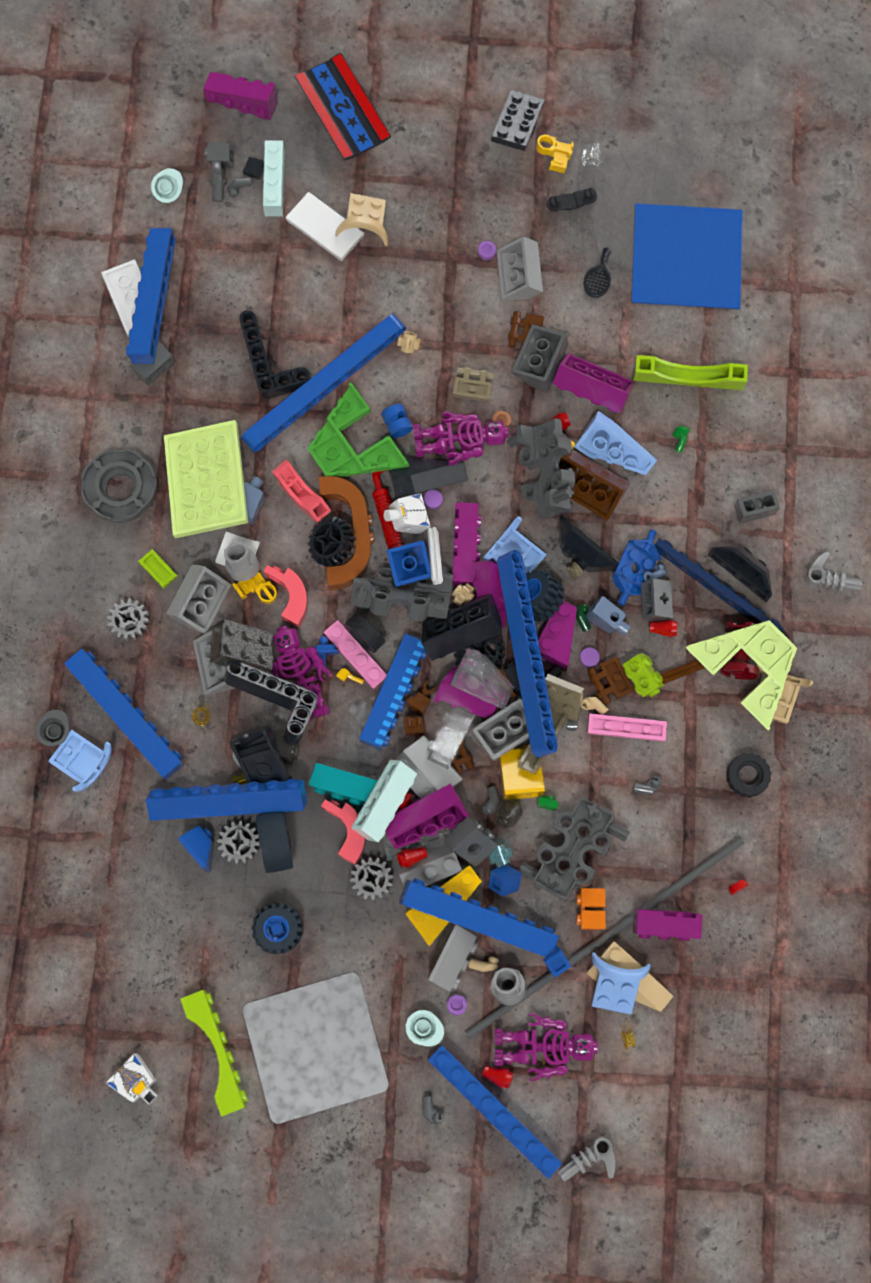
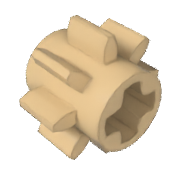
(408, 342)
(463, 594)

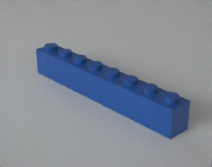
(151, 296)
(123, 714)
(226, 800)
(477, 918)
(495, 1112)

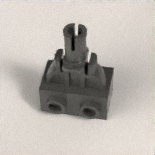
(219, 157)

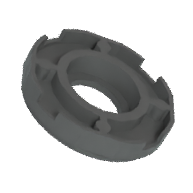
(111, 464)

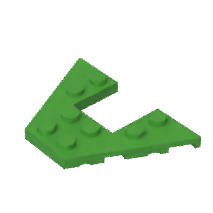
(334, 452)

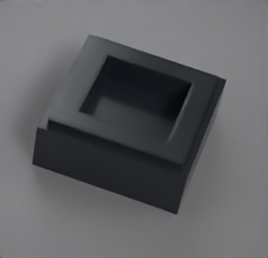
(254, 168)

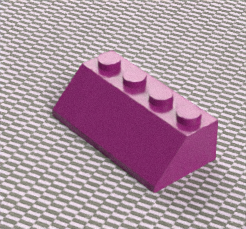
(593, 383)

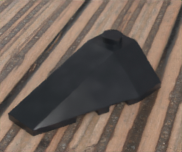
(425, 476)

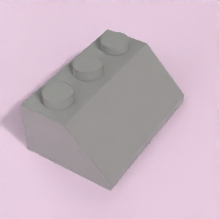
(519, 270)
(198, 598)
(211, 674)
(502, 731)
(429, 775)
(437, 867)
(453, 959)

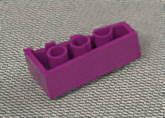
(241, 94)
(465, 543)
(427, 817)

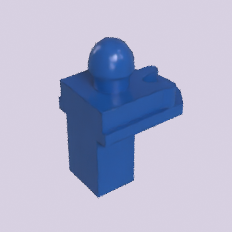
(324, 649)

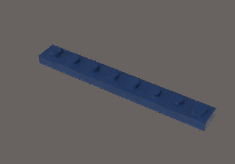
(712, 583)

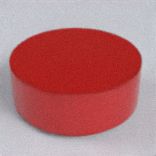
(737, 887)

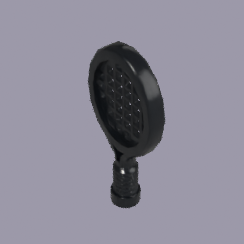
(606, 252)

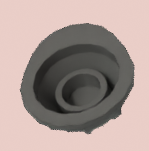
(53, 728)

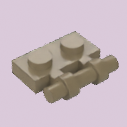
(473, 389)

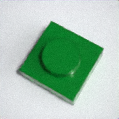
(548, 803)

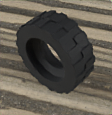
(364, 633)
(738, 786)

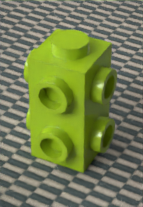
(643, 675)

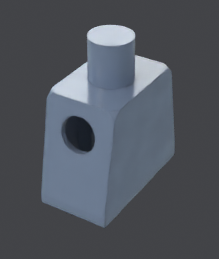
(254, 498)
(607, 616)

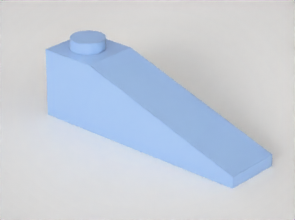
(611, 443)

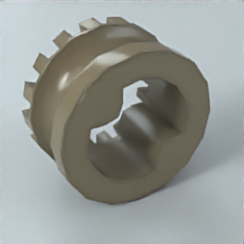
(575, 571)

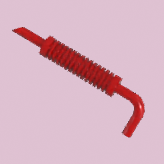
(382, 502)

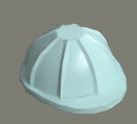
(167, 185)
(424, 1028)

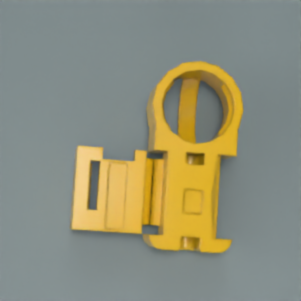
(560, 151)
(259, 584)

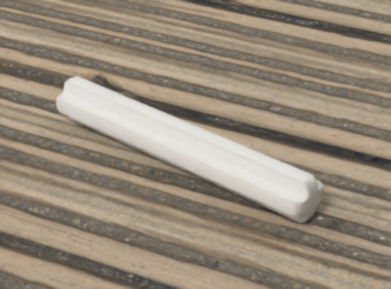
(435, 557)

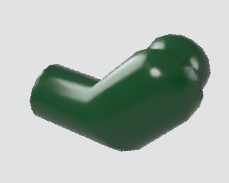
(581, 618)

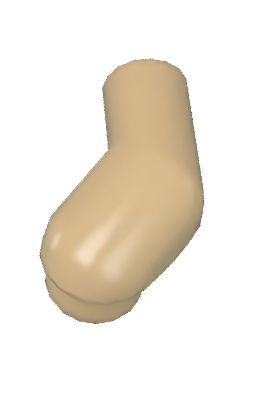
(590, 703)
(484, 966)

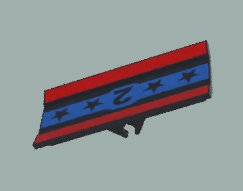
(343, 107)

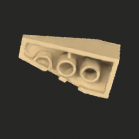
(649, 992)

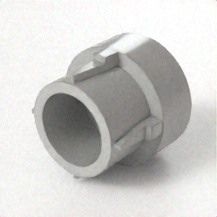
(241, 561)
(505, 976)

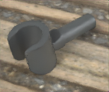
(572, 725)

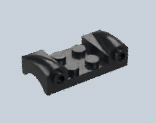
(258, 755)

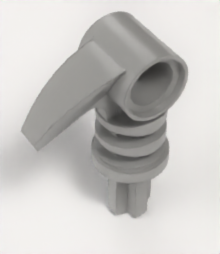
(827, 578)
(585, 1158)

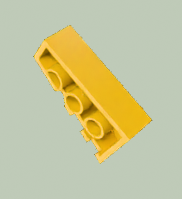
(430, 926)

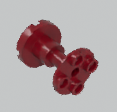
(740, 663)

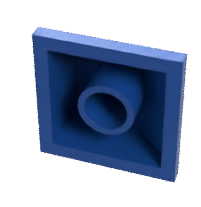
(409, 563)
(199, 846)

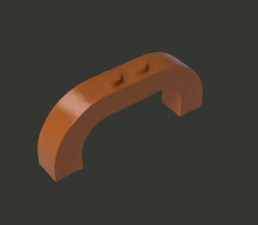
(340, 489)

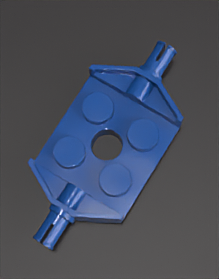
(644, 556)

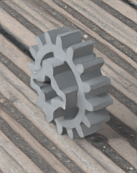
(124, 626)
(229, 841)
(363, 882)

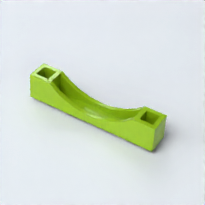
(722, 376)
(228, 1093)

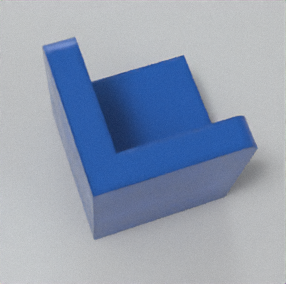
(504, 880)
(556, 962)

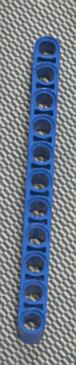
(323, 383)
(527, 654)

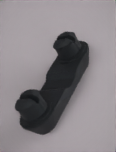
(572, 201)

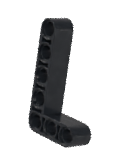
(261, 362)
(282, 693)

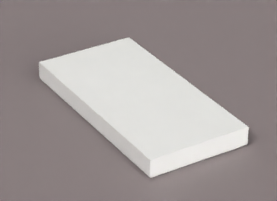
(320, 225)
(123, 288)

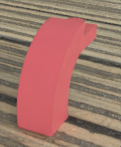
(300, 493)
(298, 602)
(355, 843)

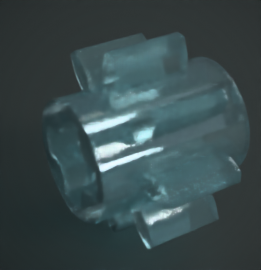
(500, 856)

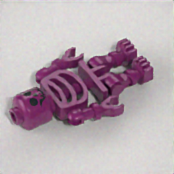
(492, 433)
(287, 643)
(580, 1047)

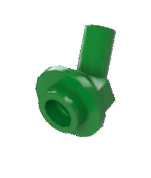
(682, 434)

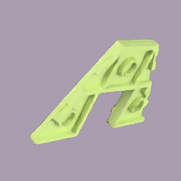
(767, 648)

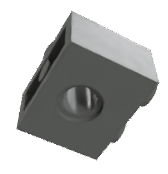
(472, 841)

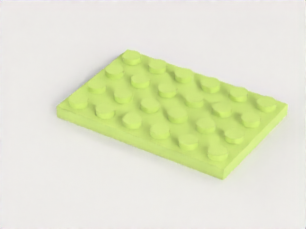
(205, 479)

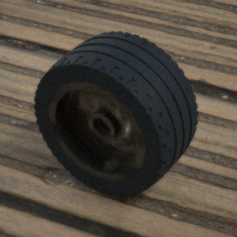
(274, 842)

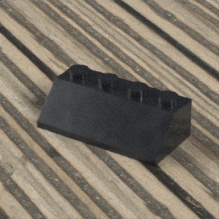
(462, 628)

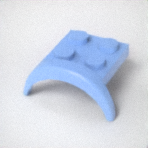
(513, 540)
(81, 760)
(616, 986)

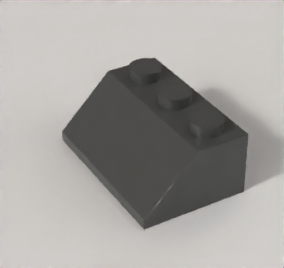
(540, 357)

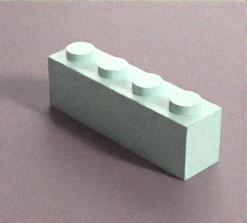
(273, 178)
(384, 801)

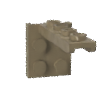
(564, 703)

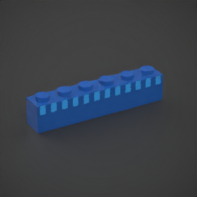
(392, 693)

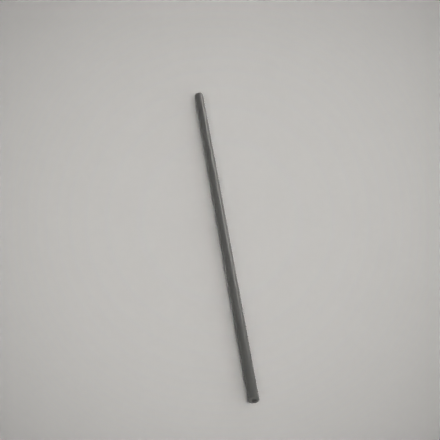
(610, 933)

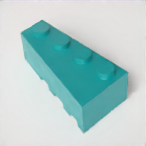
(341, 784)

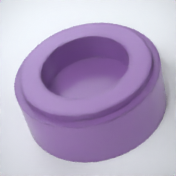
(486, 250)
(433, 499)
(589, 657)
(456, 1004)

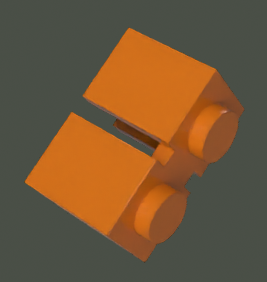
(591, 899)

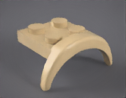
(365, 213)
(788, 697)

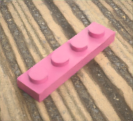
(355, 654)
(627, 727)

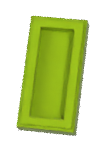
(158, 569)

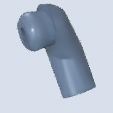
(660, 572)

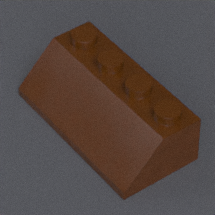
(594, 485)

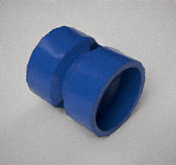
(397, 421)

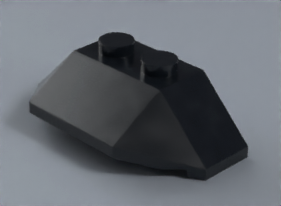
(582, 549)
(744, 568)

